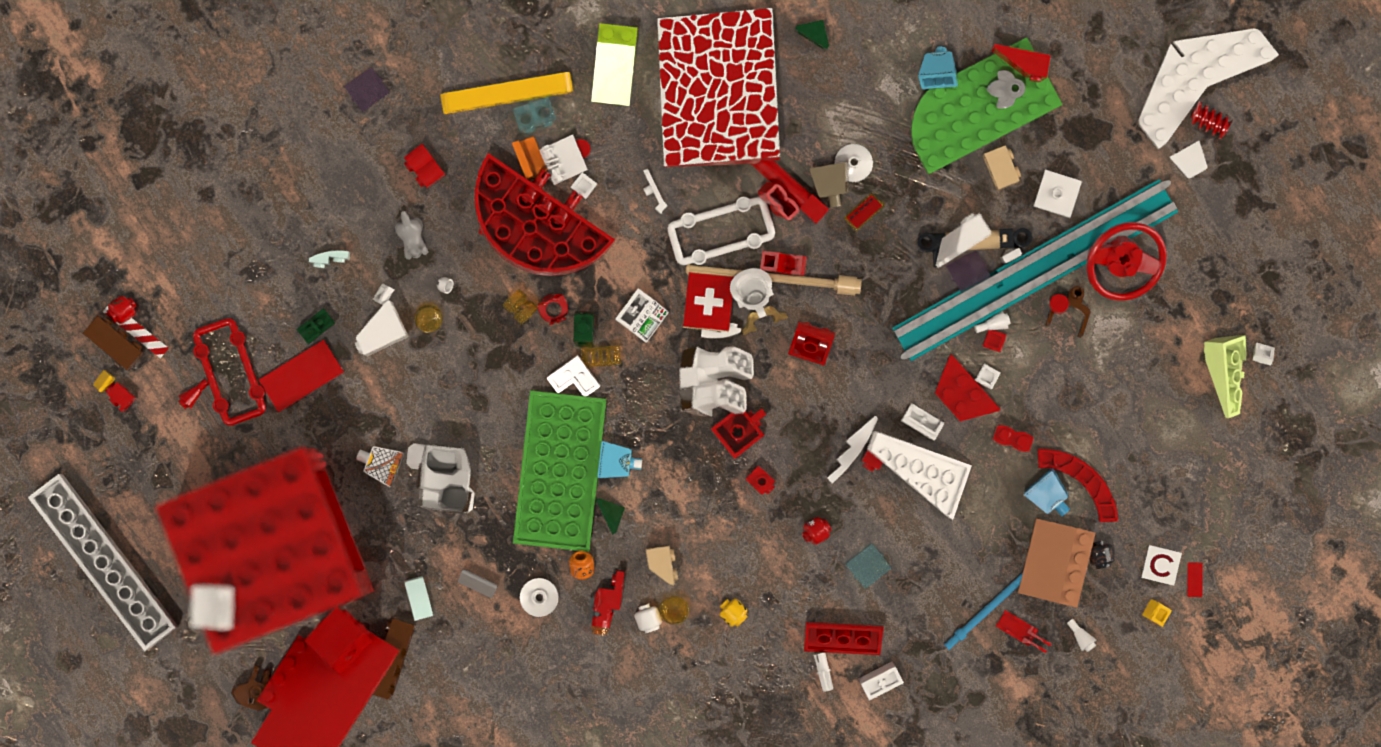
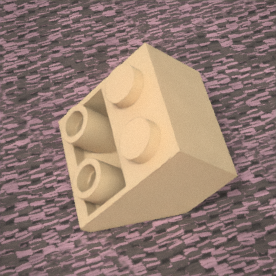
(660, 563)

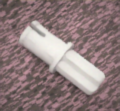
(823, 671)

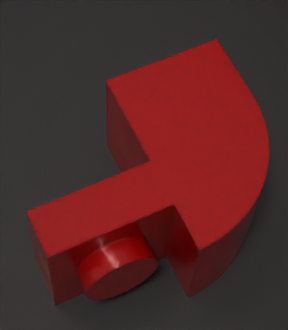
(783, 263)

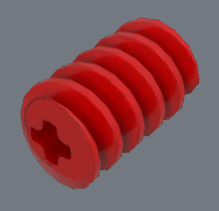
(1210, 120)

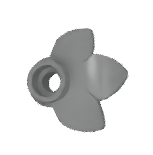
(1003, 89)

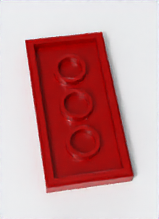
(301, 376)

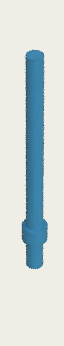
(960, 634)

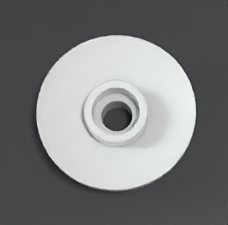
(864, 159)
(533, 606)

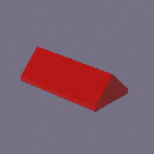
(843, 638)

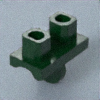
(315, 326)

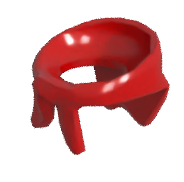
(558, 298)

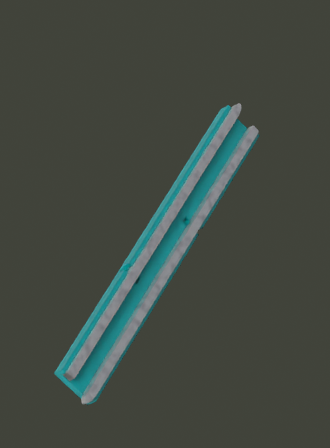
(1029, 272)

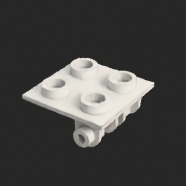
(563, 159)
(212, 607)

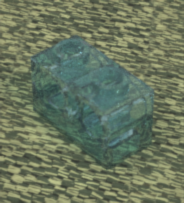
(533, 109)

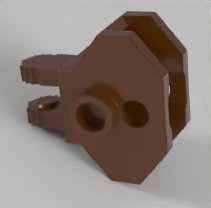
(251, 688)

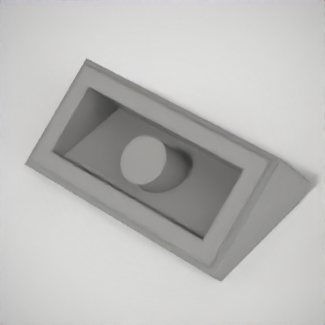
(477, 583)

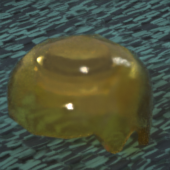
(428, 317)
(674, 610)

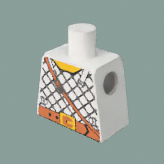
(381, 463)

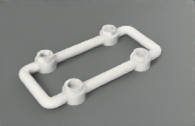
(699, 257)

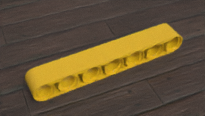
(506, 93)

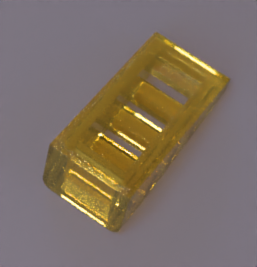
(607, 348)

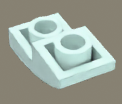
(323, 259)
(418, 598)

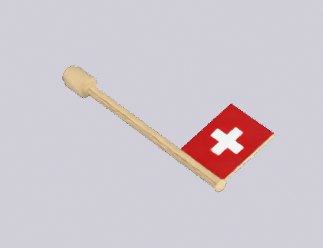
(710, 297)

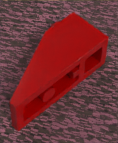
(1026, 62)

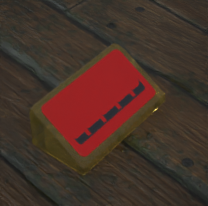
(864, 212)

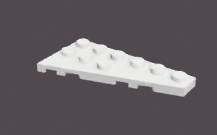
(929, 473)

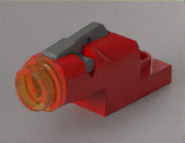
(603, 603)

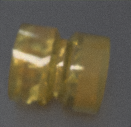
(515, 302)

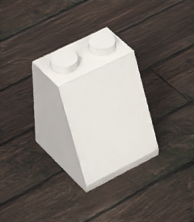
(381, 331)

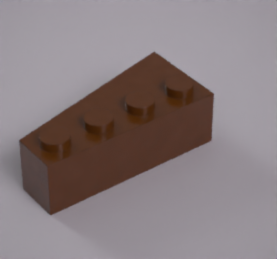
(399, 636)

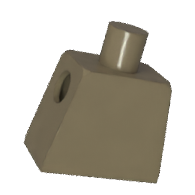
(831, 182)

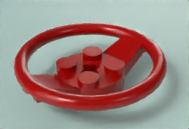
(1132, 259)

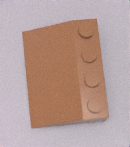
(1056, 562)

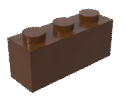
(114, 342)

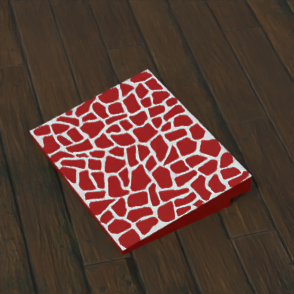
(718, 89)

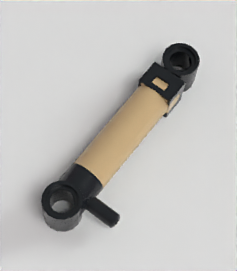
(997, 240)

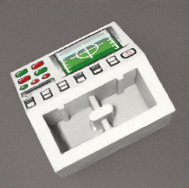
(642, 315)

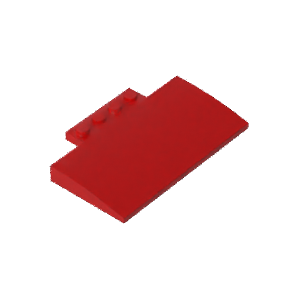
(316, 703)

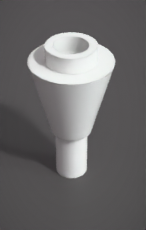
(997, 322)
(1084, 639)

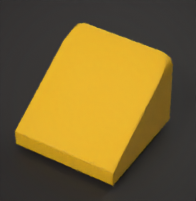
(103, 381)
(1156, 612)

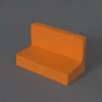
(529, 157)

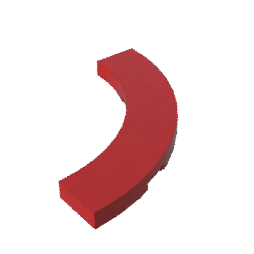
(1085, 476)

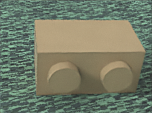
(1001, 167)

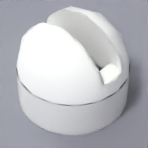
(445, 285)

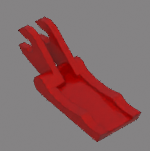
(1020, 630)

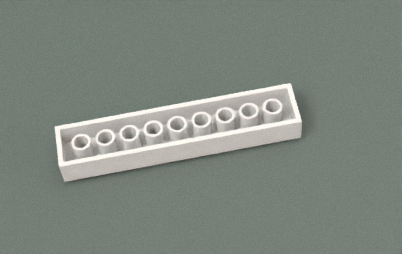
(103, 562)

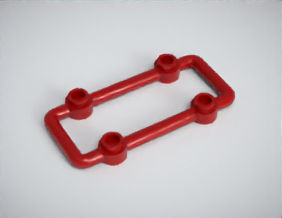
(256, 391)

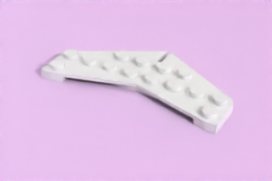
(1185, 78)

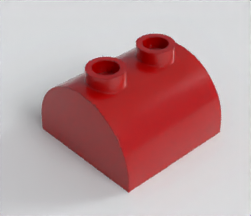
(811, 343)

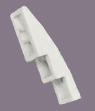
(856, 444)

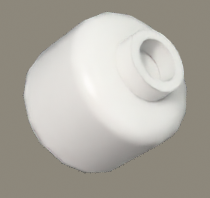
(648, 618)

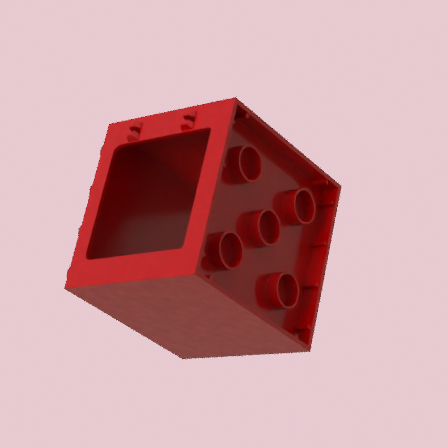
(270, 538)

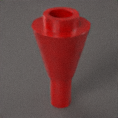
(190, 396)

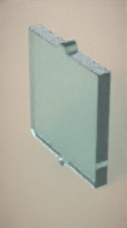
(868, 566)

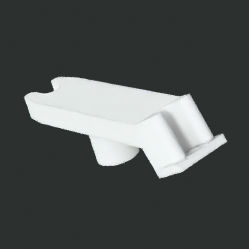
(653, 189)

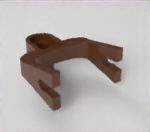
(1075, 303)

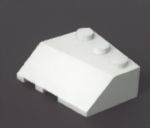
(970, 233)

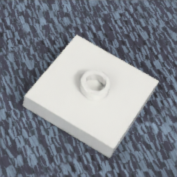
(1057, 193)

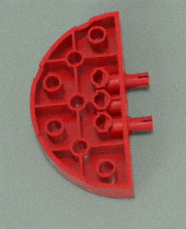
(531, 225)

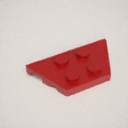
(962, 393)

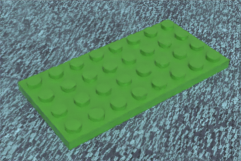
(559, 471)

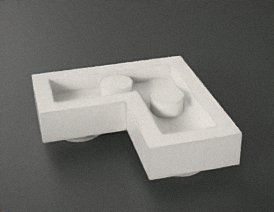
(574, 372)

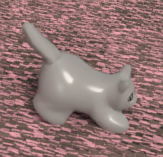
(410, 232)

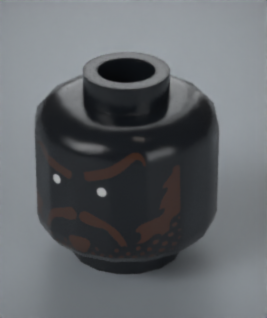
(1101, 555)

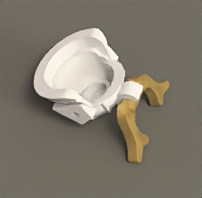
(752, 290)

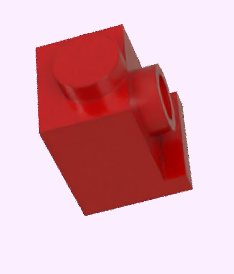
(120, 396)

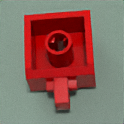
(748, 423)

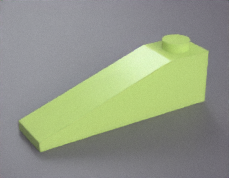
(1224, 361)

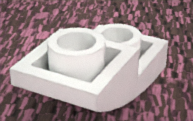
(733, 330)

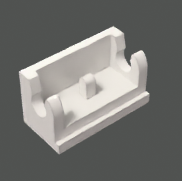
(922, 422)
(880, 680)

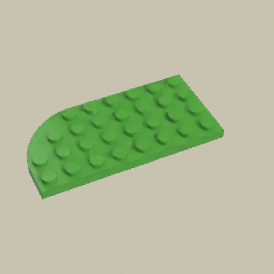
(966, 117)

